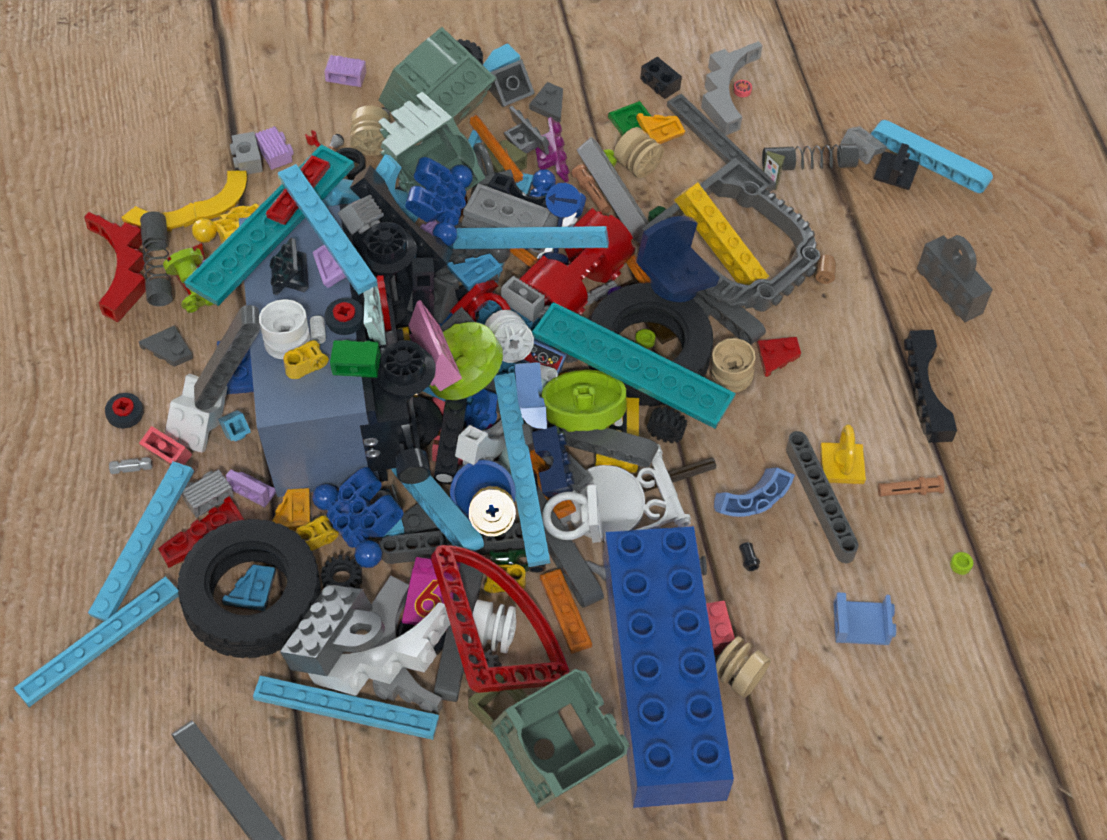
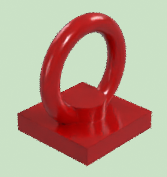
(479, 297)

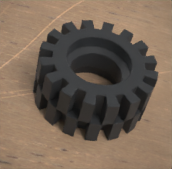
(667, 425)
(342, 565)

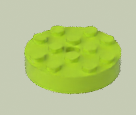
(476, 356)
(584, 400)

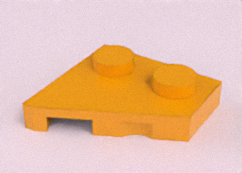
(661, 127)
(294, 509)

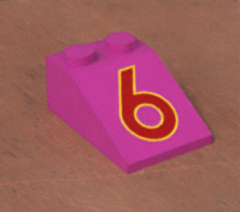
(423, 591)

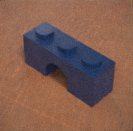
(557, 478)

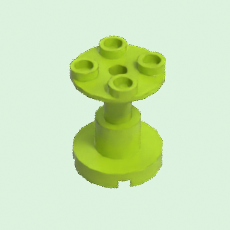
(184, 264)

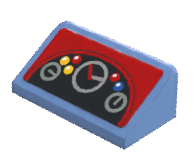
(546, 356)

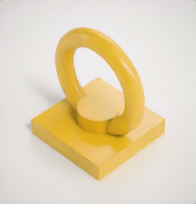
(843, 460)

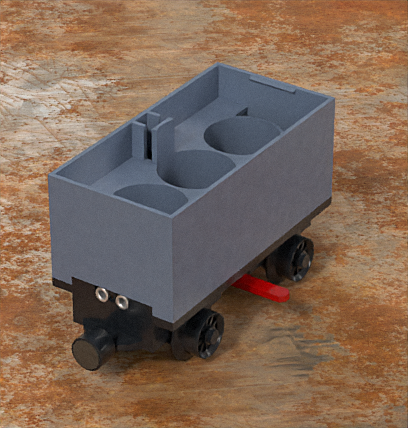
(333, 424)

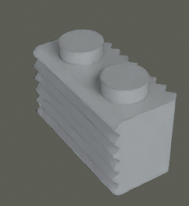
(361, 215)
(523, 298)
(207, 493)

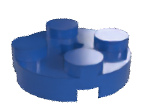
(482, 410)

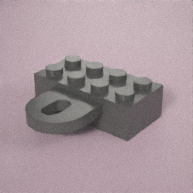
(955, 275)
(331, 629)

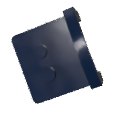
(671, 262)

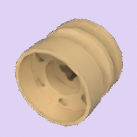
(365, 130)
(638, 152)
(733, 364)
(745, 669)

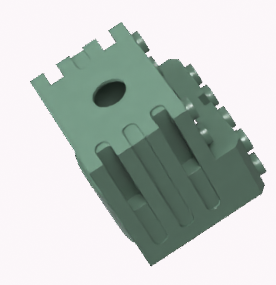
(443, 73)
(440, 141)
(539, 719)

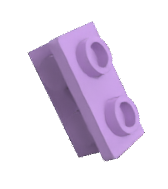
(327, 267)
(250, 487)

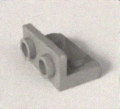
(867, 144)

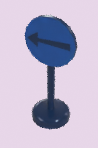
(562, 201)

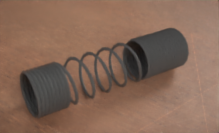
(846, 156)
(155, 239)

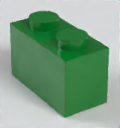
(355, 358)

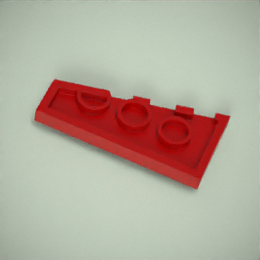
(177, 548)

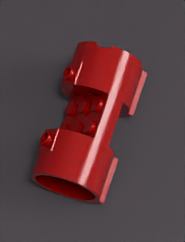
(564, 282)

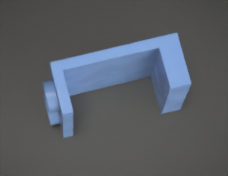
(863, 621)

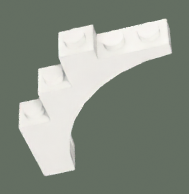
(384, 662)

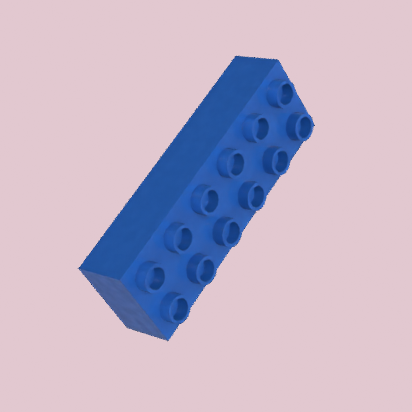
(666, 668)

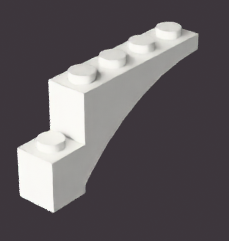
(479, 444)

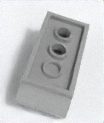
(500, 210)

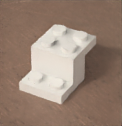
(189, 424)

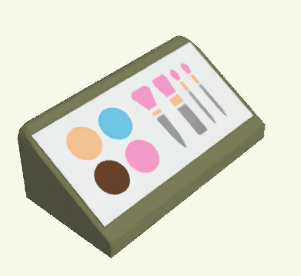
(773, 166)

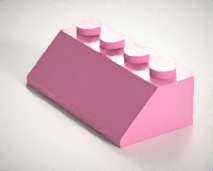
(429, 336)

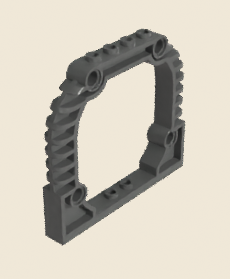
(750, 191)

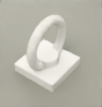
(589, 510)

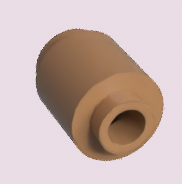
(826, 269)

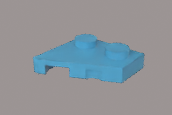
(475, 270)
(252, 589)

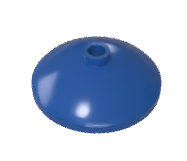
(478, 476)

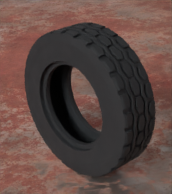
(685, 319)
(236, 544)

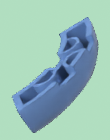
(528, 385)
(760, 498)

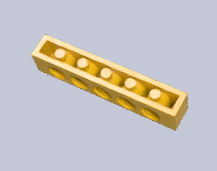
(720, 235)

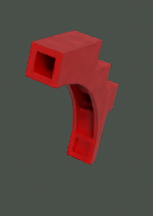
(128, 282)

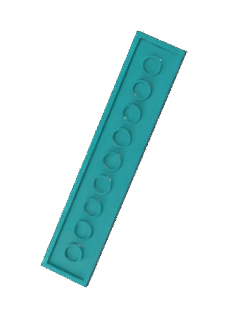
(258, 237)
(634, 365)

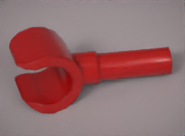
(312, 140)

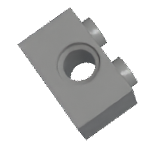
(246, 153)

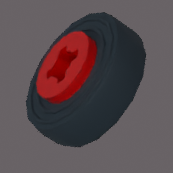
(339, 322)
(124, 410)

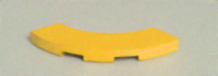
(225, 200)
(174, 219)

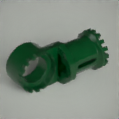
(508, 558)

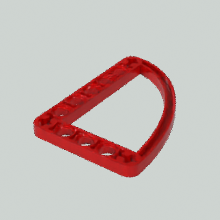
(522, 599)

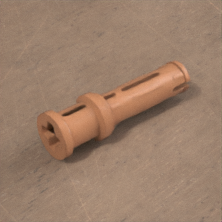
(587, 183)
(921, 486)

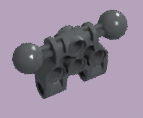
(459, 255)

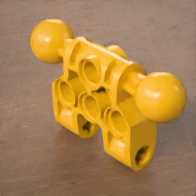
(206, 230)

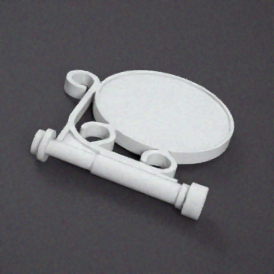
(624, 500)

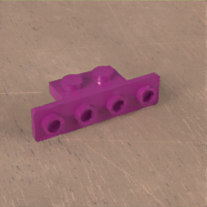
(557, 154)

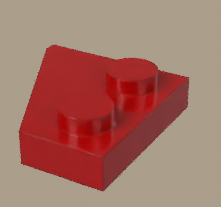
(777, 353)

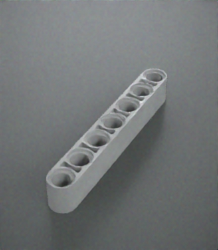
(613, 187)

